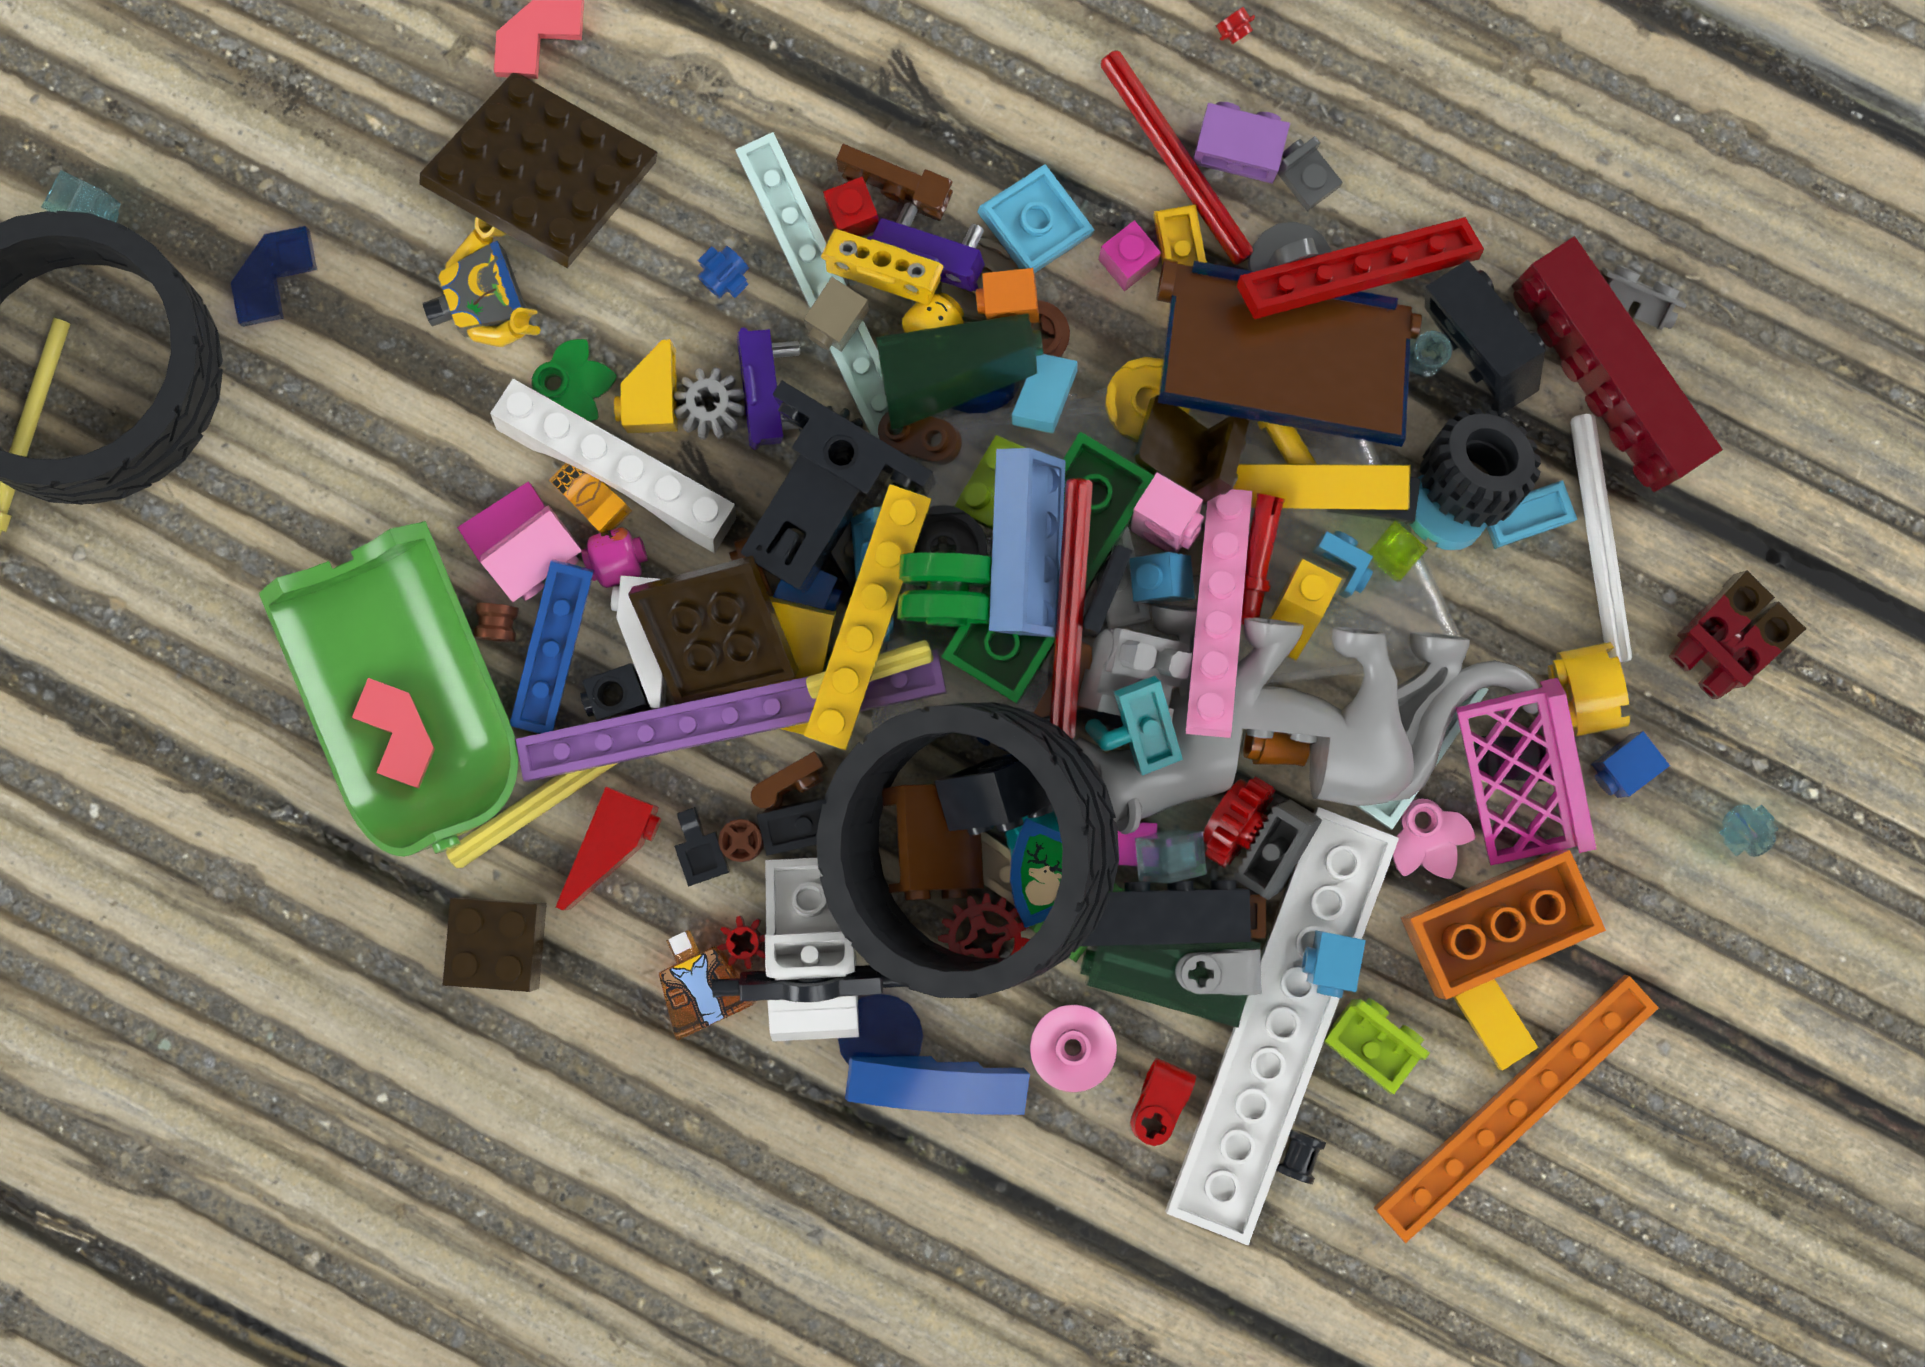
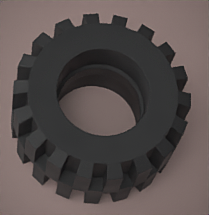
(1497, 448)

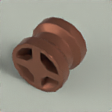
(495, 622)
(735, 840)

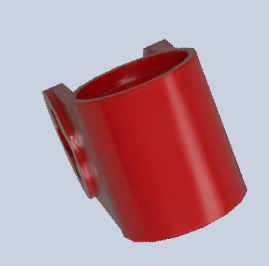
(1165, 1093)

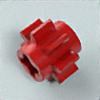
(732, 944)

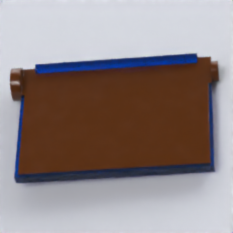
(1308, 368)

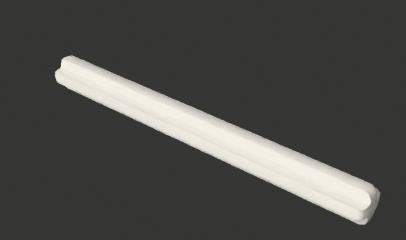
(1600, 536)

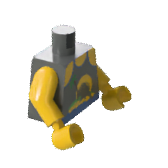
(482, 292)

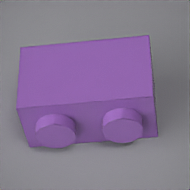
(1241, 142)

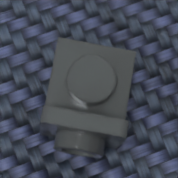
(1308, 173)

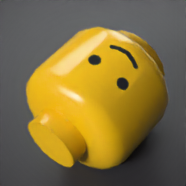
(940, 312)

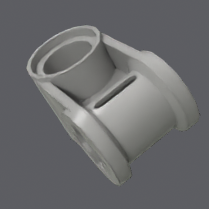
(1227, 972)

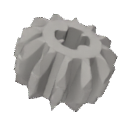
(720, 391)

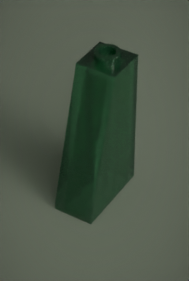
(954, 364)
(1150, 976)

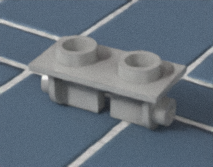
(1655, 302)

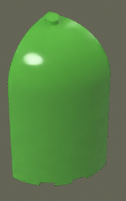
(400, 624)

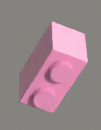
(525, 554)

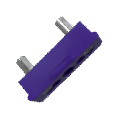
(960, 261)
(759, 382)

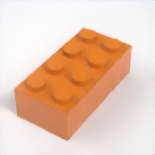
(1503, 924)

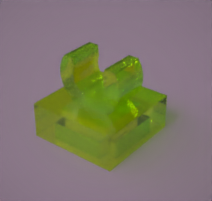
(1396, 551)

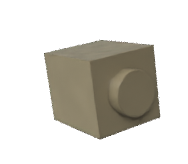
(835, 315)

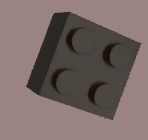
(494, 944)

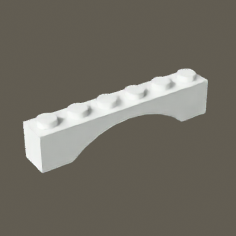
(655, 486)

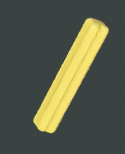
(887, 664)

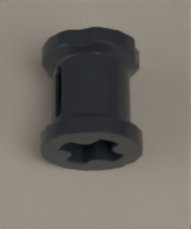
(1301, 1156)

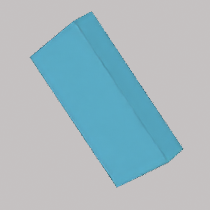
(1045, 394)
(1537, 513)

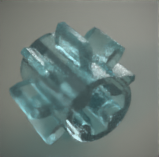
(1749, 830)

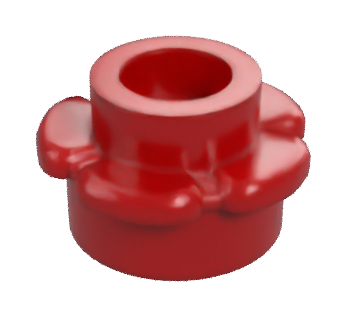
(1235, 26)

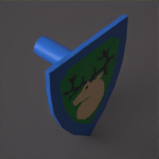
(1035, 871)

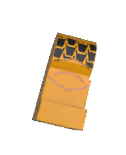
(591, 497)

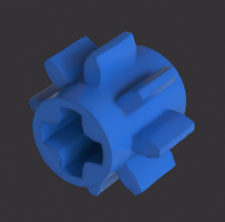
(723, 272)

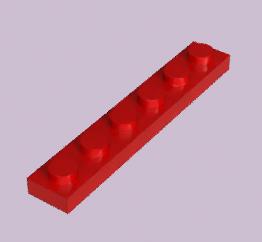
(1359, 267)

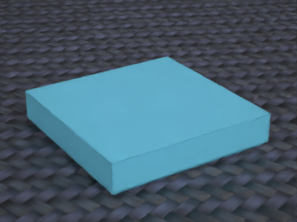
(1035, 220)

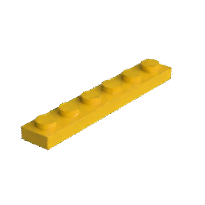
(867, 618)

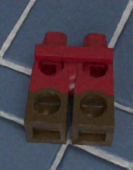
(1736, 635)

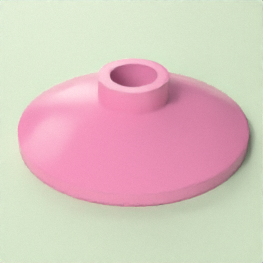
(1086, 1067)

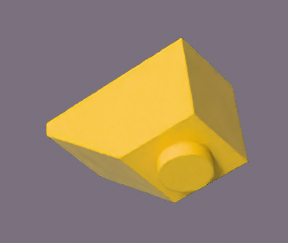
(648, 393)
(1305, 600)

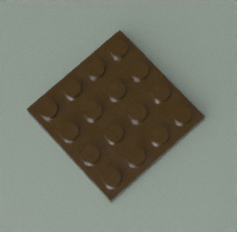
(538, 169)

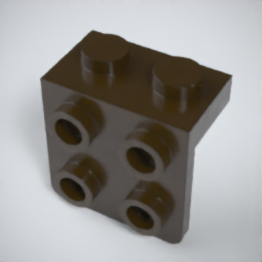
(1189, 452)

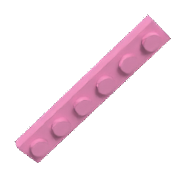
(1219, 615)

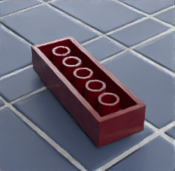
(1614, 366)

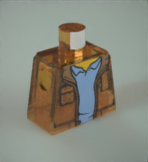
(689, 986)

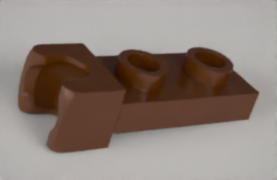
(927, 192)

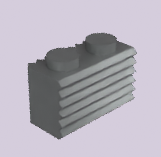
(1277, 848)

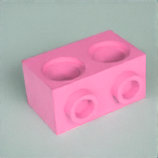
(1167, 515)

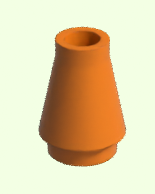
(1276, 750)

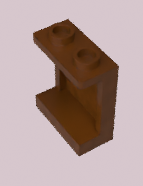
(928, 852)

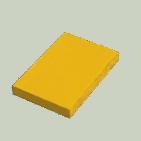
(808, 636)

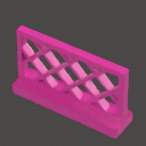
(1564, 767)

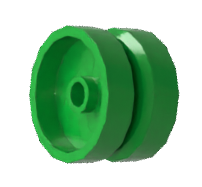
(947, 590)

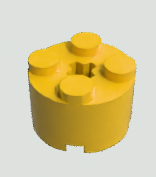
(1592, 687)

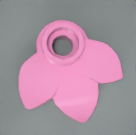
(1433, 845)

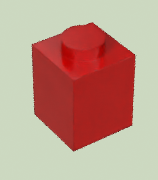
(852, 208)

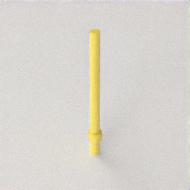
(34, 406)

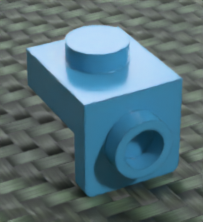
(1342, 551)

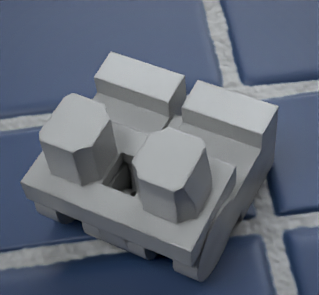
(1128, 657)

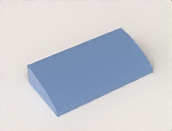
(1026, 542)

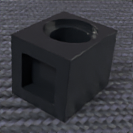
(633, 693)

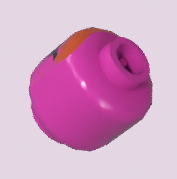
(614, 555)

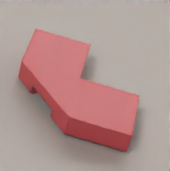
(519, 39)
(410, 744)

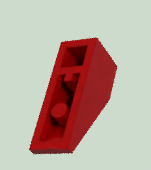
(612, 838)

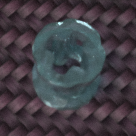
(1429, 341)

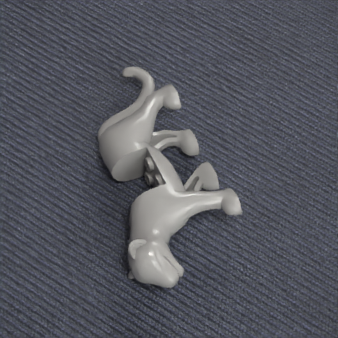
(1359, 756)

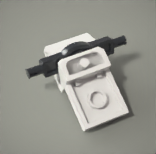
(808, 961)

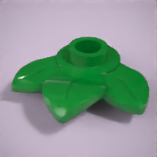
(580, 379)

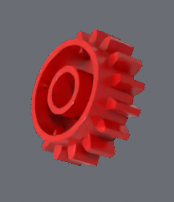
(1237, 820)

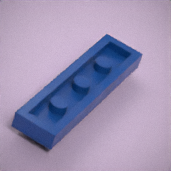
(551, 647)

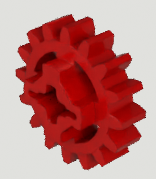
(977, 920)

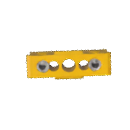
(881, 266)

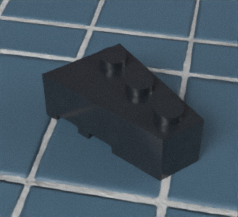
(1488, 334)

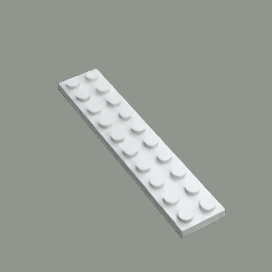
(1278, 1033)

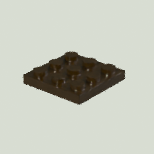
(714, 631)

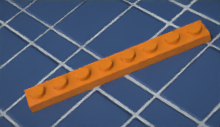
(1515, 1108)

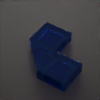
(274, 257)

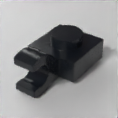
(700, 853)

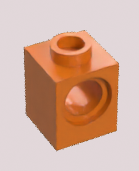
(1008, 294)

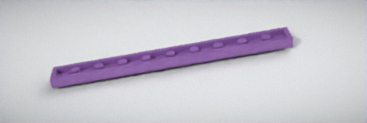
(703, 722)

